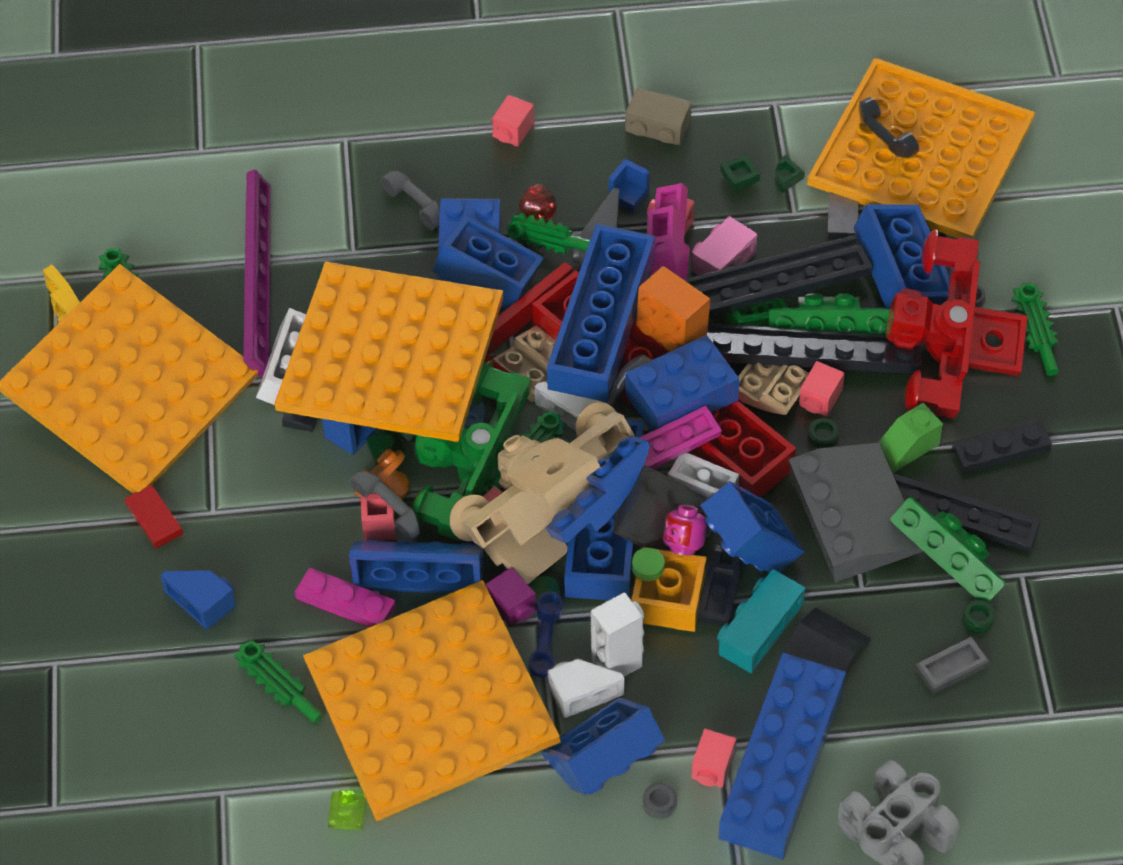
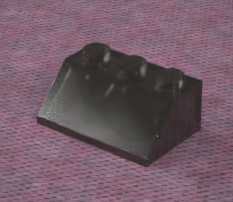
(645, 509)

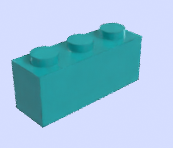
(760, 620)

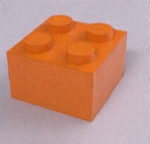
(671, 310)

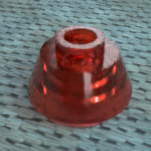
(538, 202)

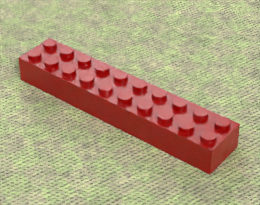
(745, 441)

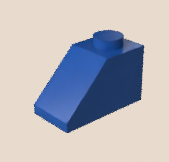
(200, 594)

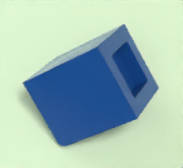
(632, 184)

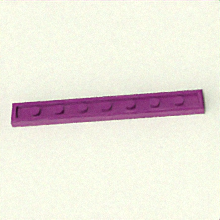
(257, 272)

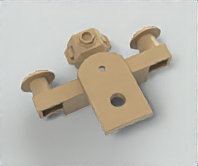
(540, 479)

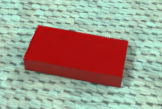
(153, 516)

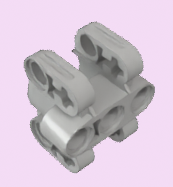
(900, 799)

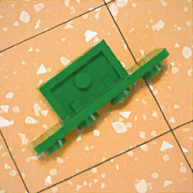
(830, 314)
(950, 547)

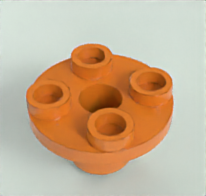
(387, 473)

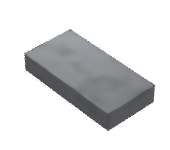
(841, 216)
(952, 665)

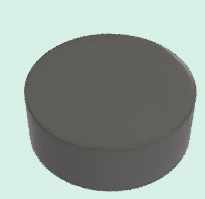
(659, 801)

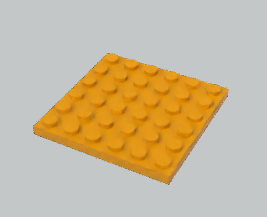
(961, 157)
(390, 351)
(128, 380)
(430, 700)

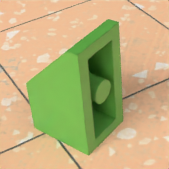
(911, 437)

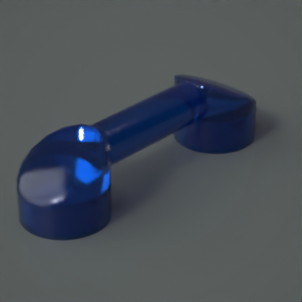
(548, 612)

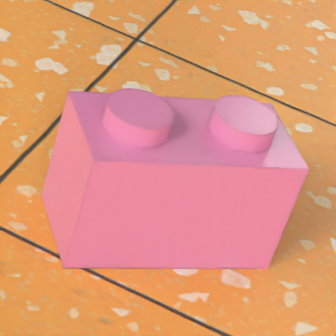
(725, 247)

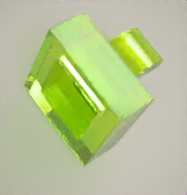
(347, 810)

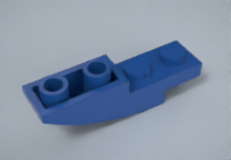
(607, 492)

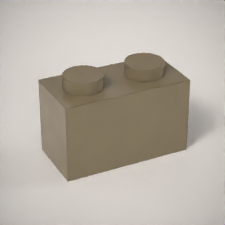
(658, 116)

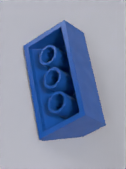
(894, 245)
(415, 566)

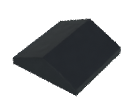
(826, 641)

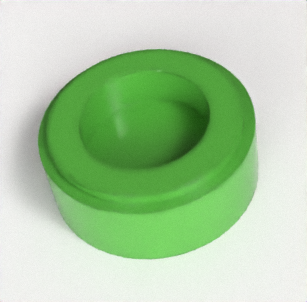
(648, 564)

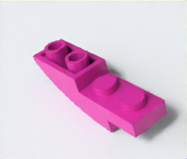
(668, 227)

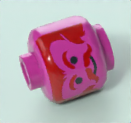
(684, 530)

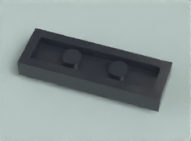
(1001, 446)

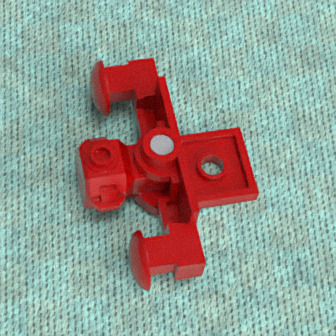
(954, 329)

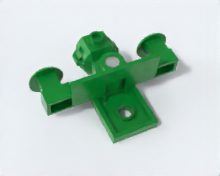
(476, 451)

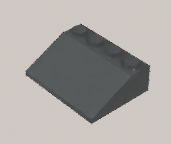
(850, 505)

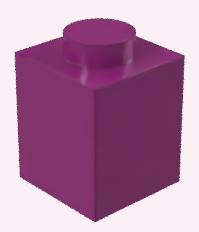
(512, 597)

